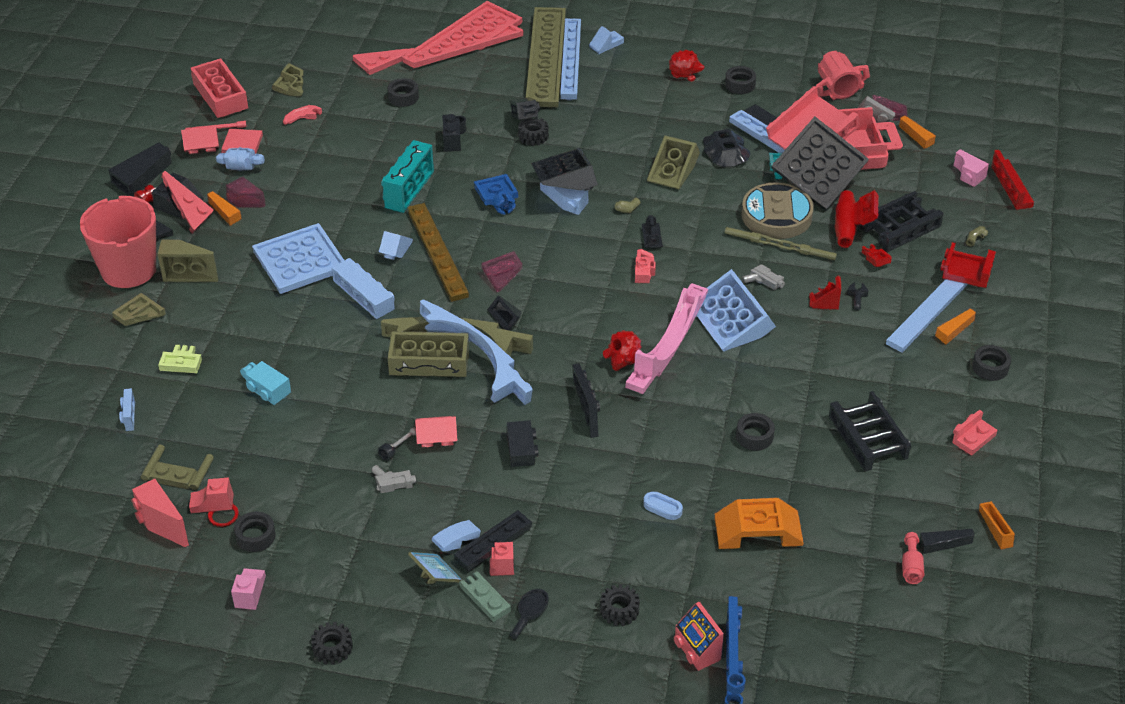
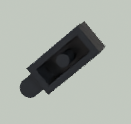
(524, 108)

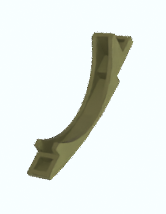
(505, 339)

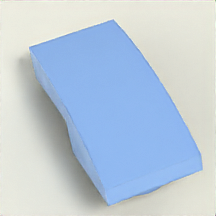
(452, 536)

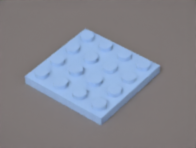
(298, 257)

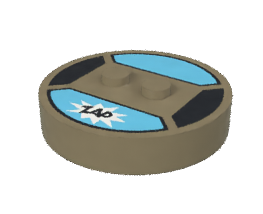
(777, 210)

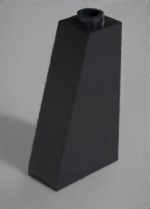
(140, 169)

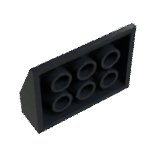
(566, 170)

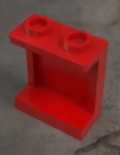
(967, 267)

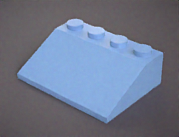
(733, 313)

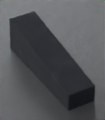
(943, 540)

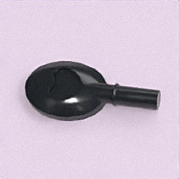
(530, 607)

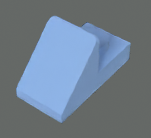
(605, 40)

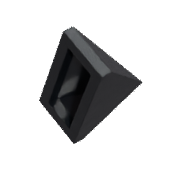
(504, 313)

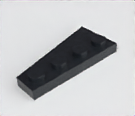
(587, 398)

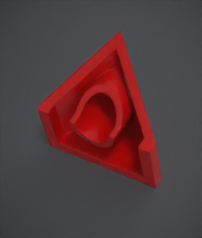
(828, 297)

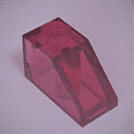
(244, 194)

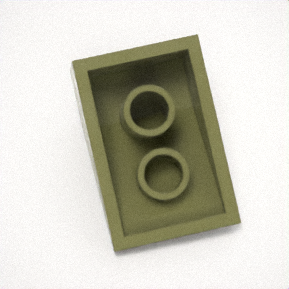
(673, 162)
(186, 262)

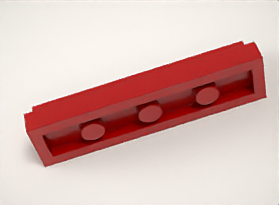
(1011, 182)

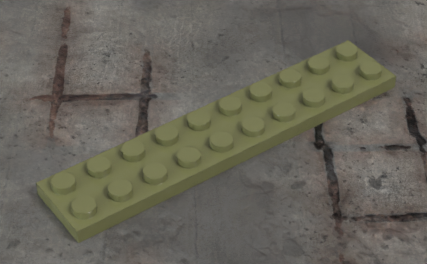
(546, 56)

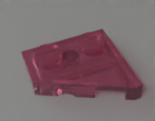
(899, 109)
(502, 269)

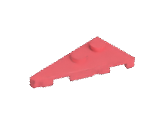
(378, 61)
(187, 202)

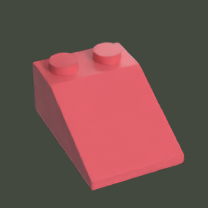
(158, 512)

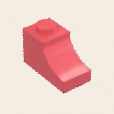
(214, 497)

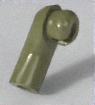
(627, 207)
(972, 236)

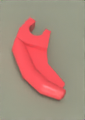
(307, 112)

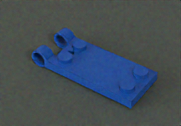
(734, 678)

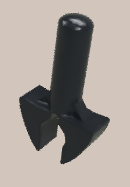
(857, 294)

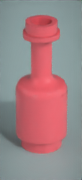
(912, 560)

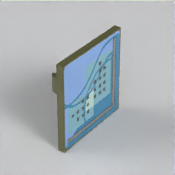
(434, 567)

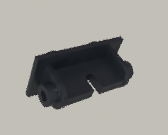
(651, 233)

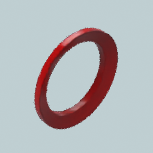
(210, 514)

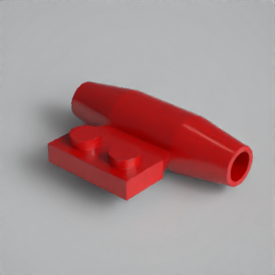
(853, 213)

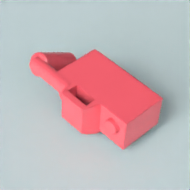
(644, 266)

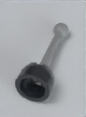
(387, 450)

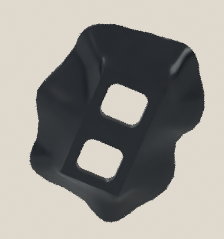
(722, 156)

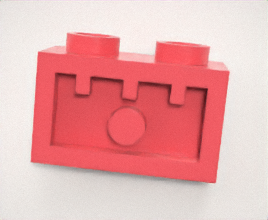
(973, 433)

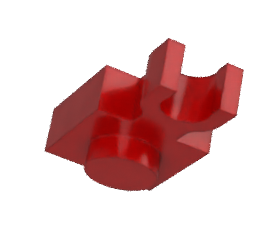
(876, 257)

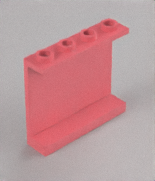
(795, 118)

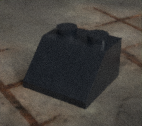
(163, 200)

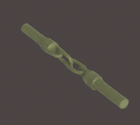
(804, 249)

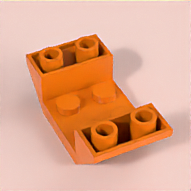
(757, 519)

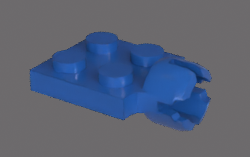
(497, 192)

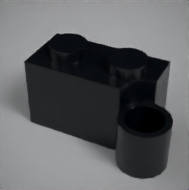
(452, 128)
(521, 443)

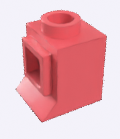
(502, 559)

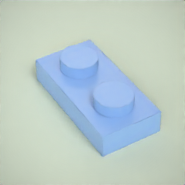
(128, 405)

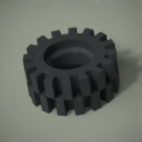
(533, 131)
(619, 595)
(329, 633)

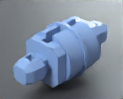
(240, 159)

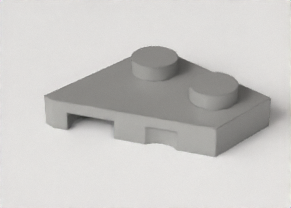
(880, 112)

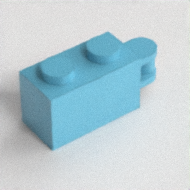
(266, 382)

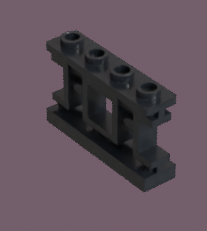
(906, 231)

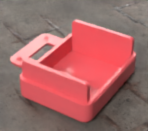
(869, 140)

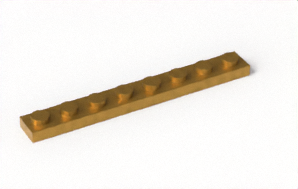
(438, 252)

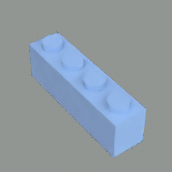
(363, 288)

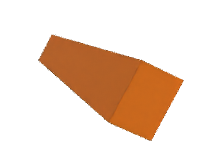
(917, 132)
(224, 208)
(953, 327)
(998, 526)

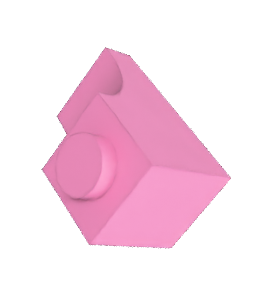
(971, 168)
(248, 588)

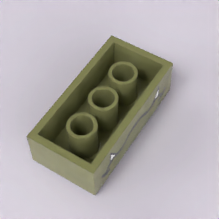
(428, 354)

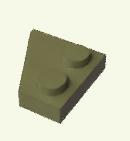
(138, 310)

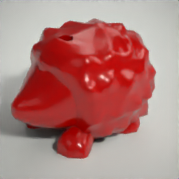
(685, 64)
(622, 349)

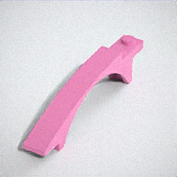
(653, 363)

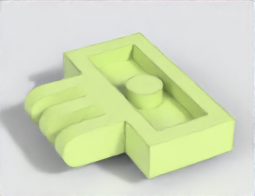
(180, 360)

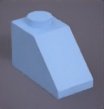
(394, 245)

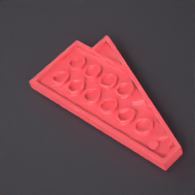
(476, 30)

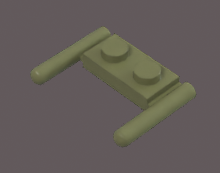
(175, 475)

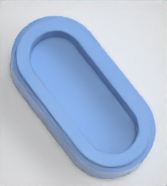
(663, 505)

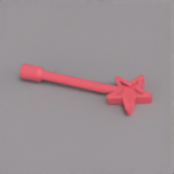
(240, 124)

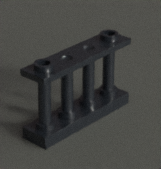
(858, 443)

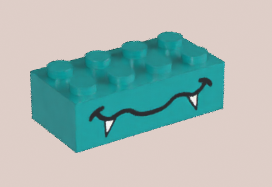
(408, 176)

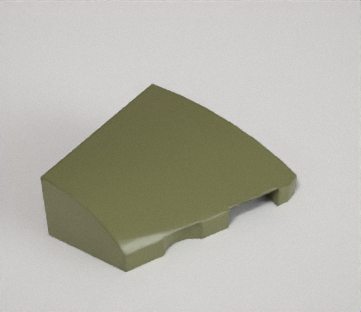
(290, 81)

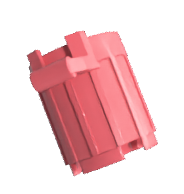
(840, 76)

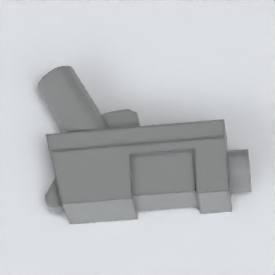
(764, 275)
(389, 481)

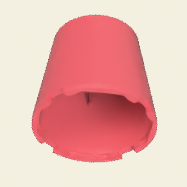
(121, 240)

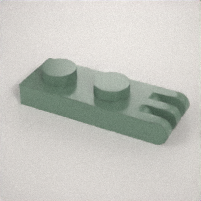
(485, 596)

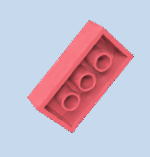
(219, 88)

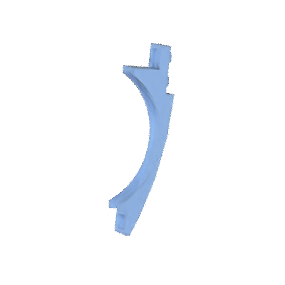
(507, 379)

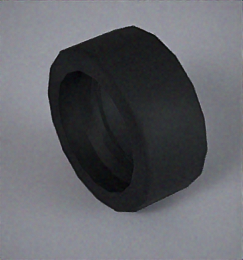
(403, 85)
(740, 87)
(995, 353)
(755, 442)
(257, 543)

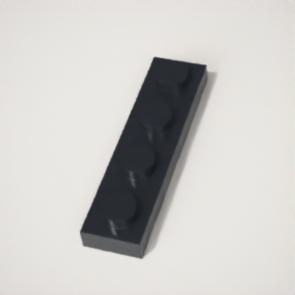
(481, 547)

